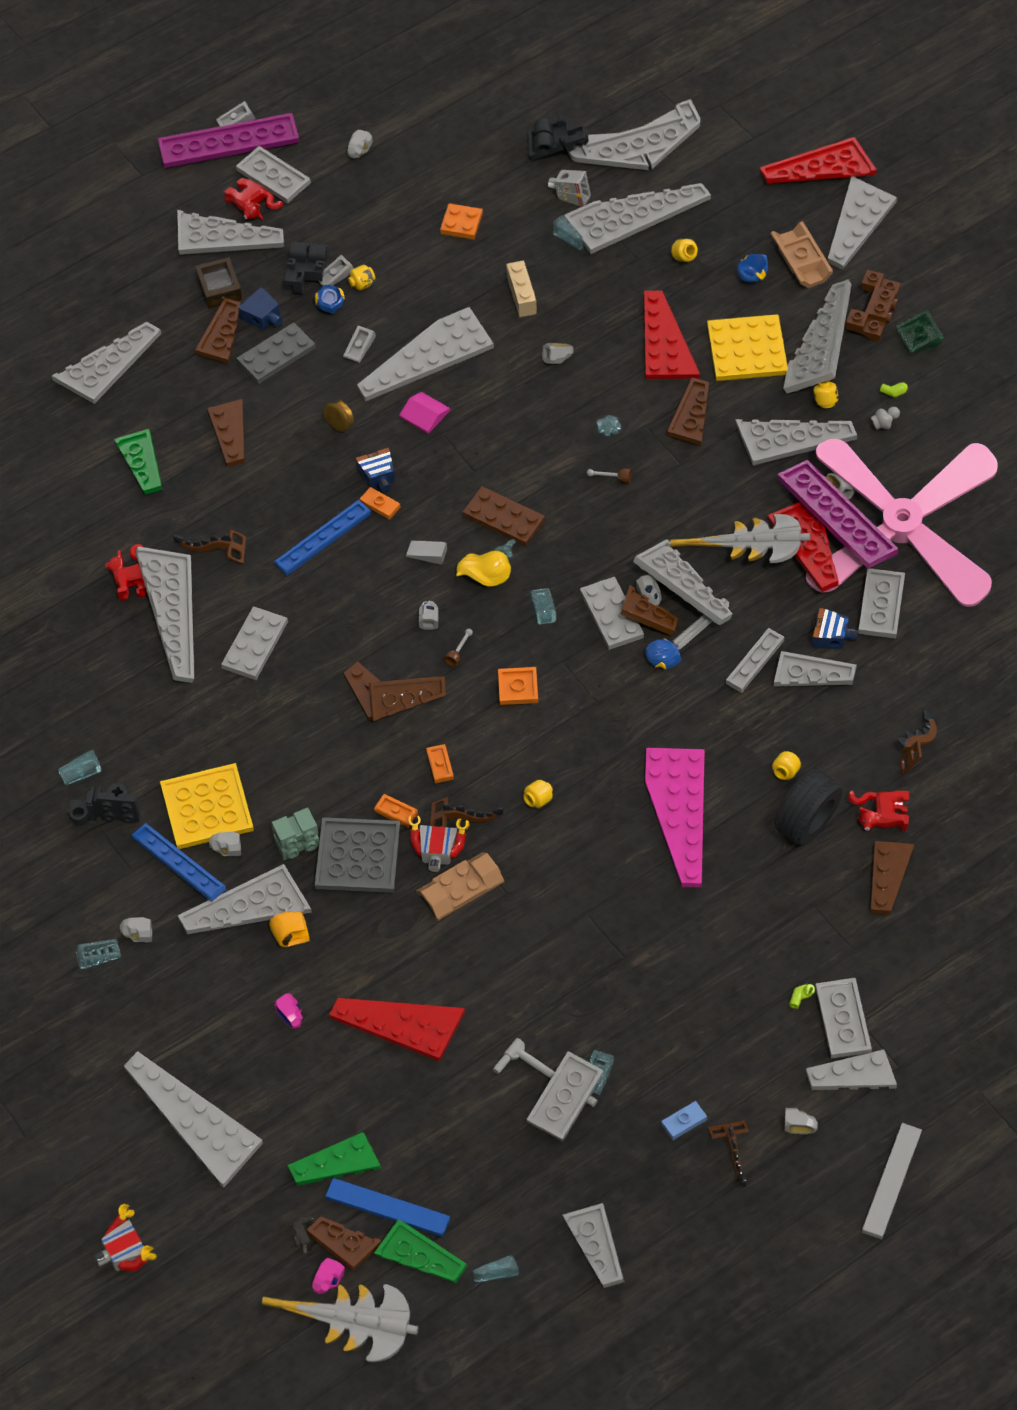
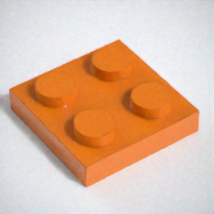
(461, 221)
(518, 685)

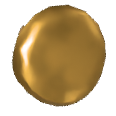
(338, 416)

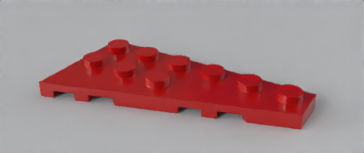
(832, 161)
(664, 345)
(813, 554)
(411, 1026)

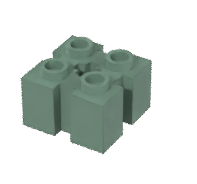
(295, 834)

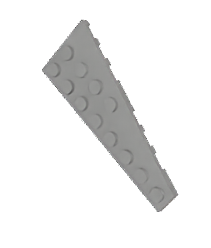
(170, 594)
(208, 1131)

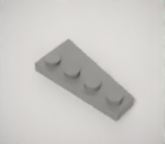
(807, 670)
(859, 1071)
(595, 1239)

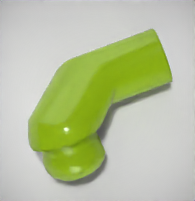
(895, 390)
(801, 993)

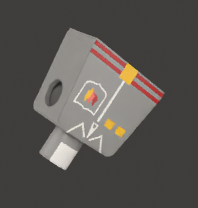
(571, 187)

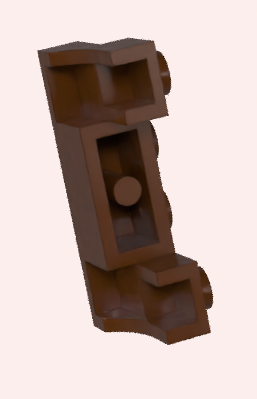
(879, 310)

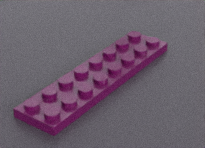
(228, 140)
(837, 514)

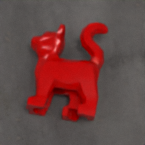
(249, 198)
(127, 576)
(885, 806)

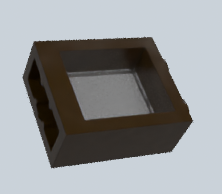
(218, 282)

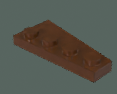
(220, 334)
(690, 415)
(229, 430)
(398, 695)
(888, 873)

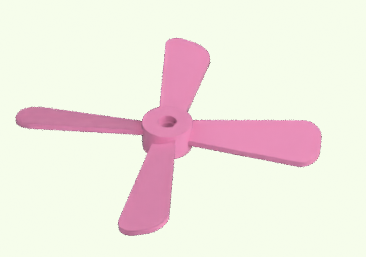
(904, 516)

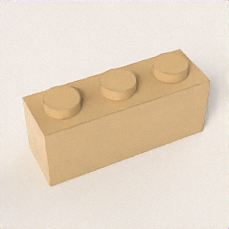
(521, 288)

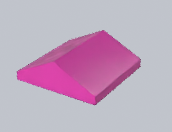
(423, 412)

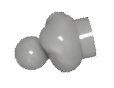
(883, 419)

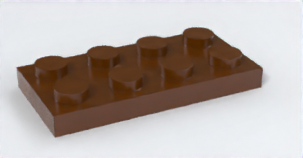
(503, 516)

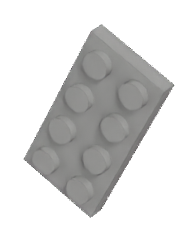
(273, 174)
(881, 603)
(605, 604)
(254, 643)
(843, 1018)
(565, 1096)

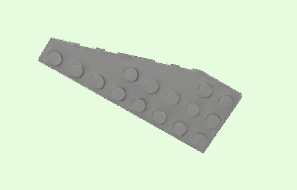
(615, 220)
(436, 348)
(820, 352)

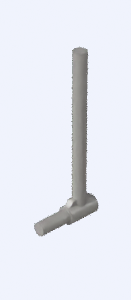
(517, 1050)

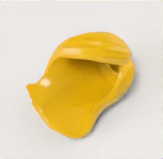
(488, 569)

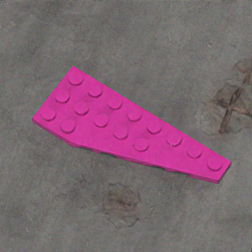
(677, 794)

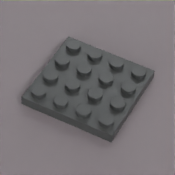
(357, 855)

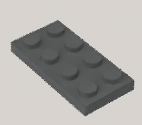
(276, 353)

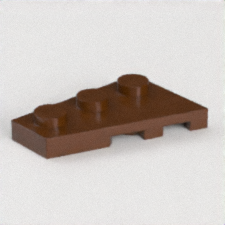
(358, 680)
(347, 1246)

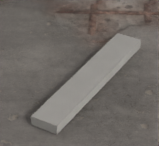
(891, 1181)

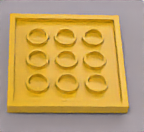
(747, 347)
(206, 805)

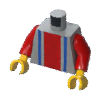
(437, 844)
(123, 1244)

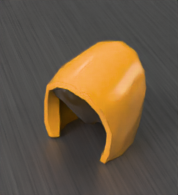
(289, 928)

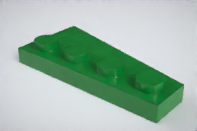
(141, 458)
(343, 1158)
(418, 1252)

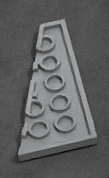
(860, 215)
(217, 234)
(107, 364)
(789, 437)
(681, 578)
(247, 903)

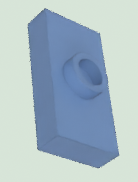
(684, 1120)

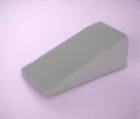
(237, 115)
(336, 271)
(359, 344)
(427, 551)

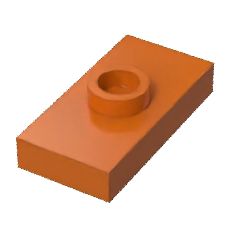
(380, 503)
(440, 763)
(395, 810)

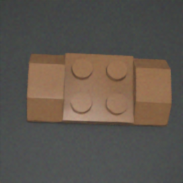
(803, 256)
(461, 885)

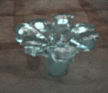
(609, 425)
(506, 548)

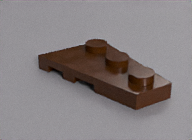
(642, 611)

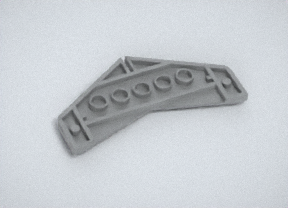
(649, 142)

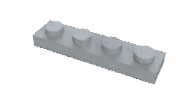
(755, 660)

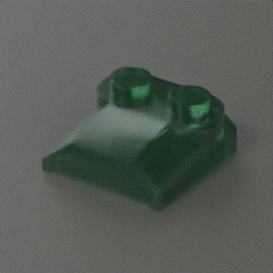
(920, 332)

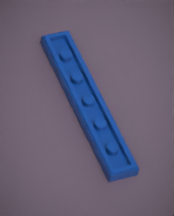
(322, 537)
(178, 862)
(387, 1207)

